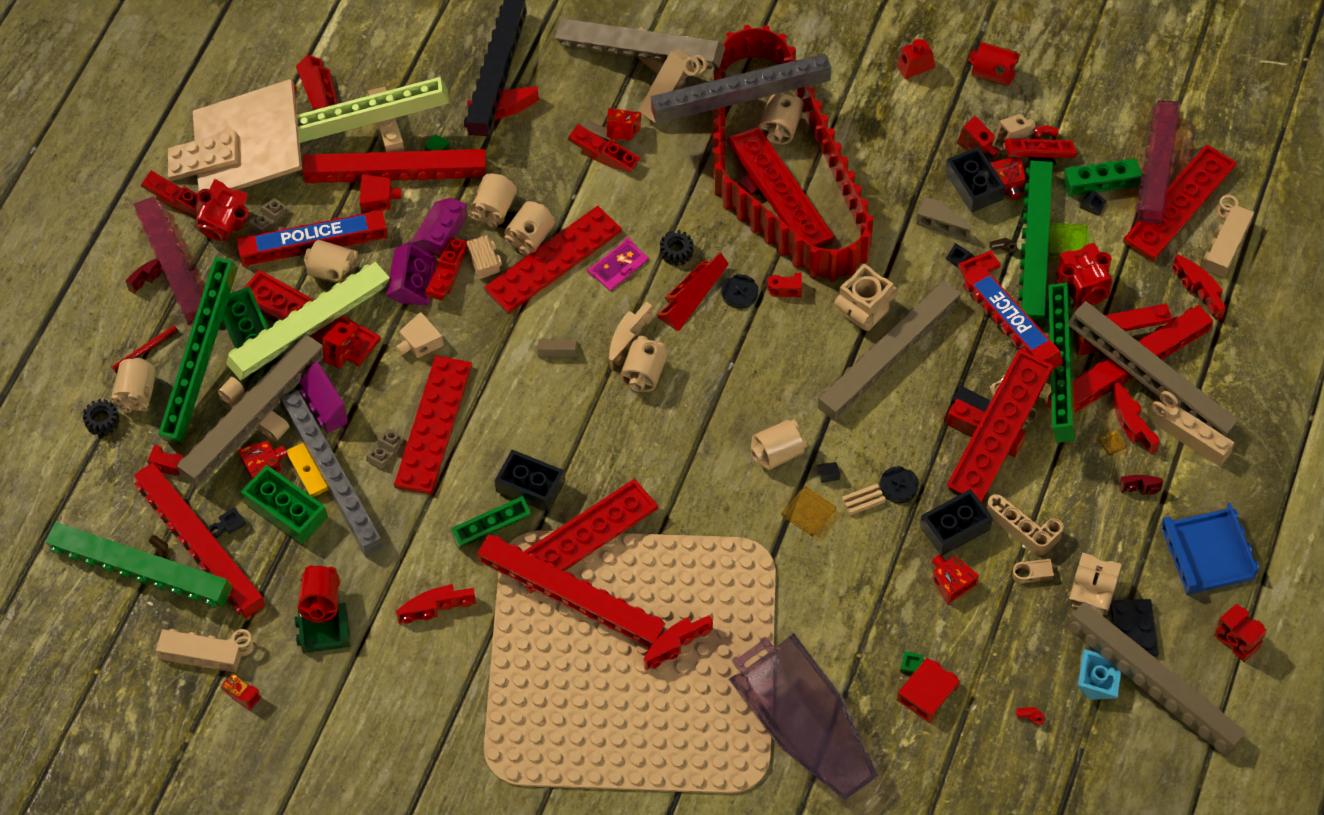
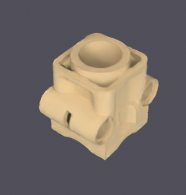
(865, 297)
(1094, 583)

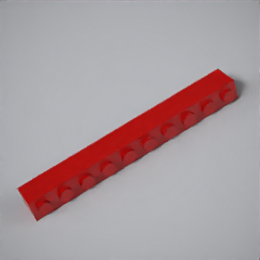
(395, 165)
(1162, 342)
(197, 538)
(570, 591)

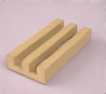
(862, 496)

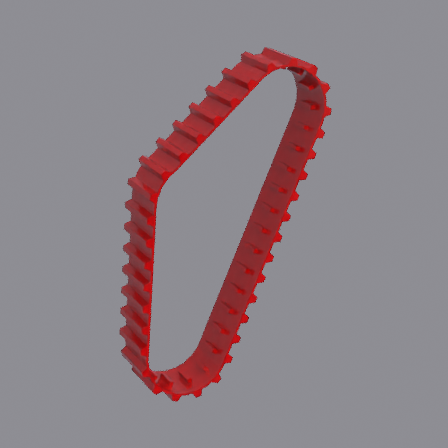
(818, 261)

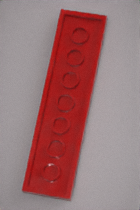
(779, 186)
(1183, 200)
(552, 259)
(279, 300)
(433, 425)
(1000, 425)
(594, 527)

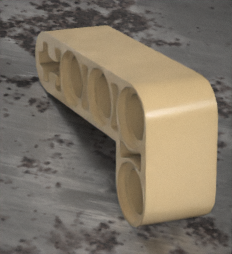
(233, 392)
(1001, 509)

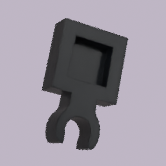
(229, 522)

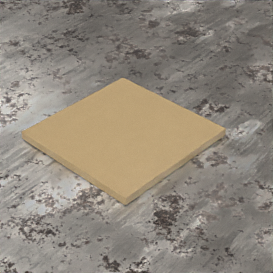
(265, 135)

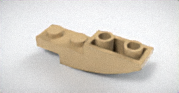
(625, 334)

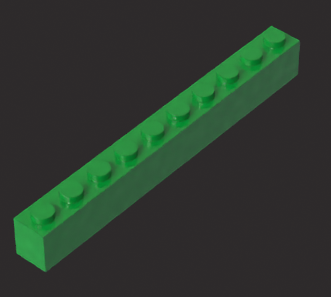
(1036, 240)
(198, 351)
(1062, 376)
(139, 564)

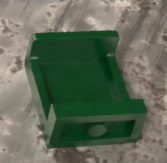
(324, 635)

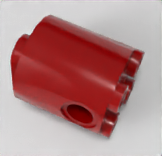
(994, 63)
(319, 593)

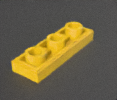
(303, 462)

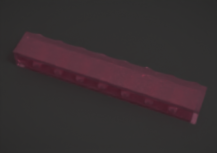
(1159, 161)
(169, 254)

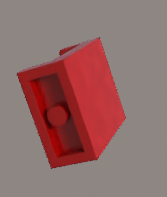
(927, 689)

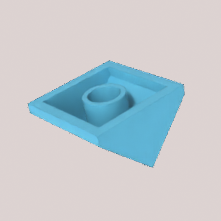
(1098, 677)

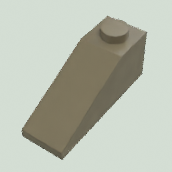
(939, 217)

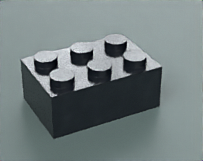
(975, 179)
(530, 478)
(956, 522)

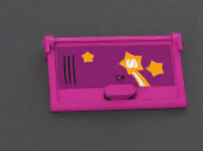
(618, 262)

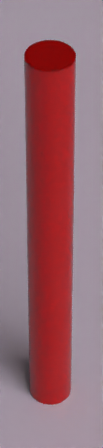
(148, 346)

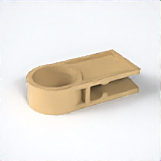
(1039, 571)

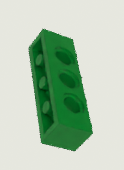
(1102, 177)
(490, 522)

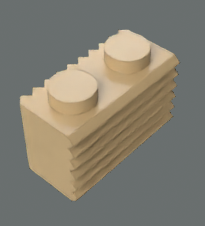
(483, 256)

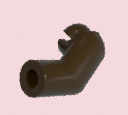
(1004, 244)
(161, 546)

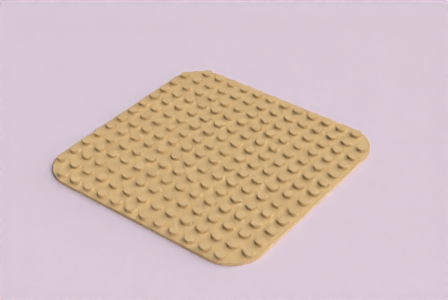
(575, 695)

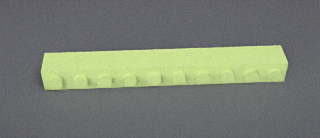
(372, 109)
(308, 320)

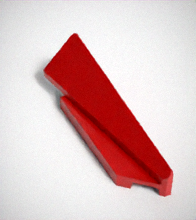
(317, 82)
(691, 291)

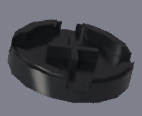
(739, 291)
(899, 484)

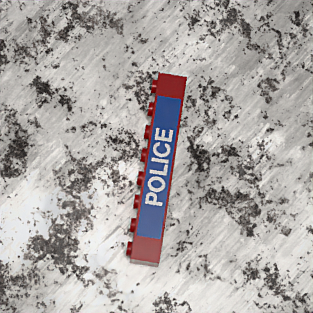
(296, 240)
(1010, 316)

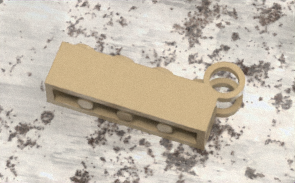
(672, 77)
(1229, 236)
(1191, 430)
(203, 650)

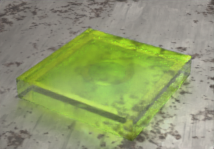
(1067, 237)

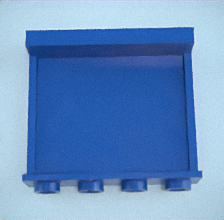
(1210, 550)

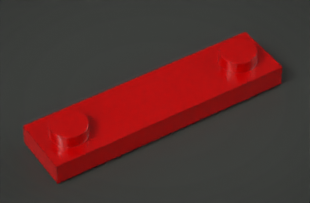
(1040, 148)
(1142, 317)

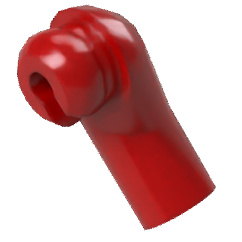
(1045, 129)
(1032, 714)

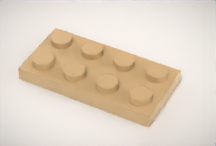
(202, 155)

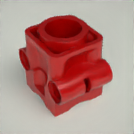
(219, 211)
(1086, 274)

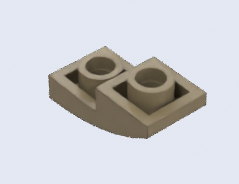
(268, 217)
(386, 448)

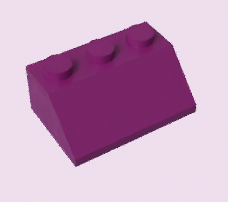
(440, 225)
(410, 274)
(323, 399)

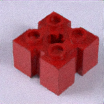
(1240, 632)

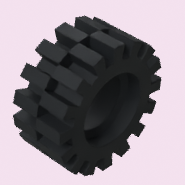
(676, 256)
(99, 408)

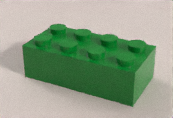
(243, 317)
(284, 504)

